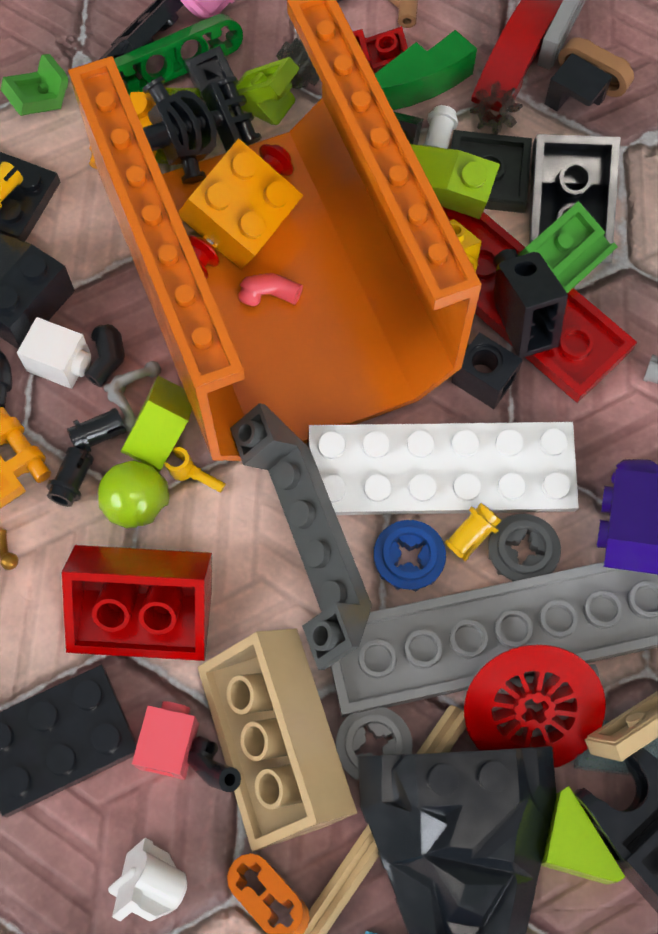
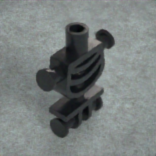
(189, 127)

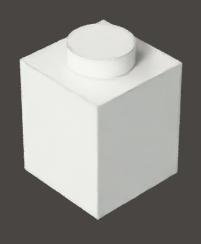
(55, 353)

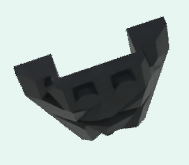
(461, 834)

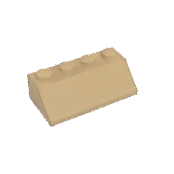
(276, 738)

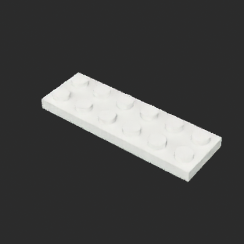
(447, 467)

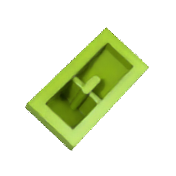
(158, 424)
(576, 845)

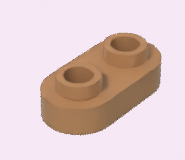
(616, 66)

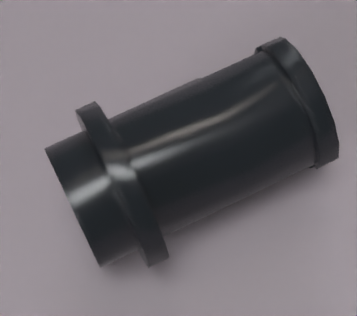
(96, 430)
(66, 485)

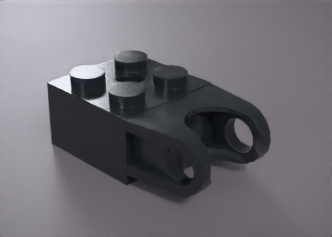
(633, 832)

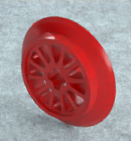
(584, 713)

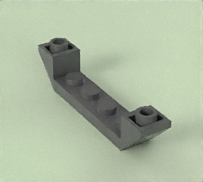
(333, 574)

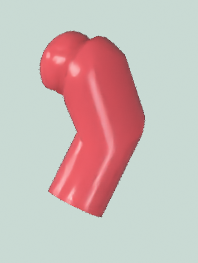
(271, 284)

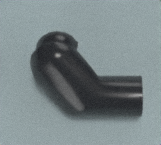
(212, 772)

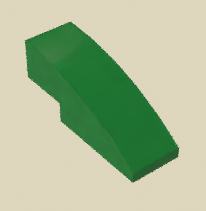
(424, 74)

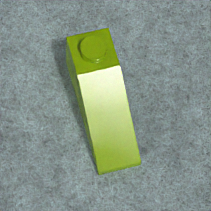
(458, 178)

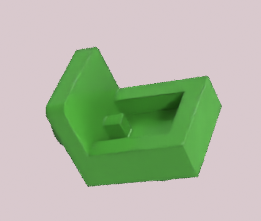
(37, 90)

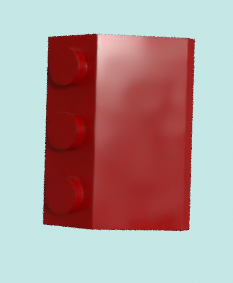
(137, 602)

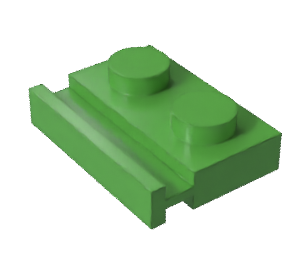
(572, 246)

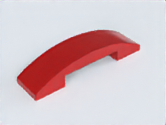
(517, 47)

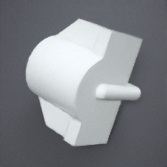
(148, 883)

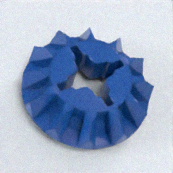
(410, 535)

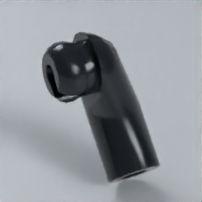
(110, 354)

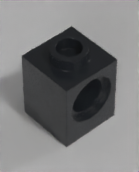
(487, 386)

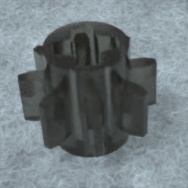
(307, 72)
(504, 116)

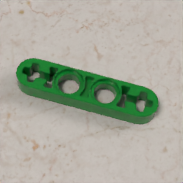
(171, 47)

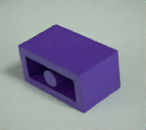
(632, 523)

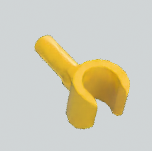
(189, 470)

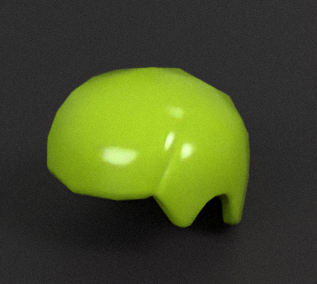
(132, 494)

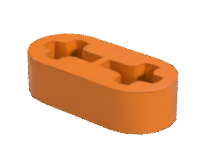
(276, 888)

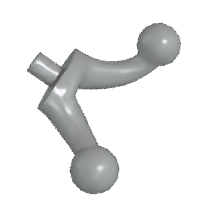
(118, 385)

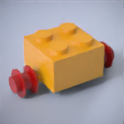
(240, 204)

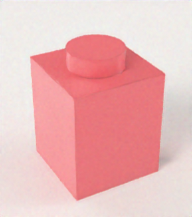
(166, 740)

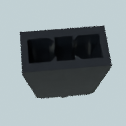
(529, 301)

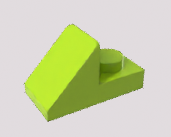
(268, 90)

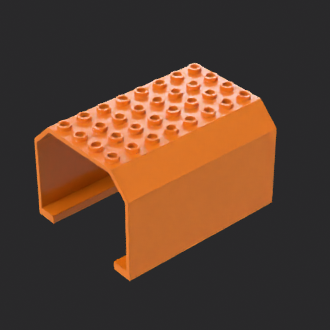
(369, 242)

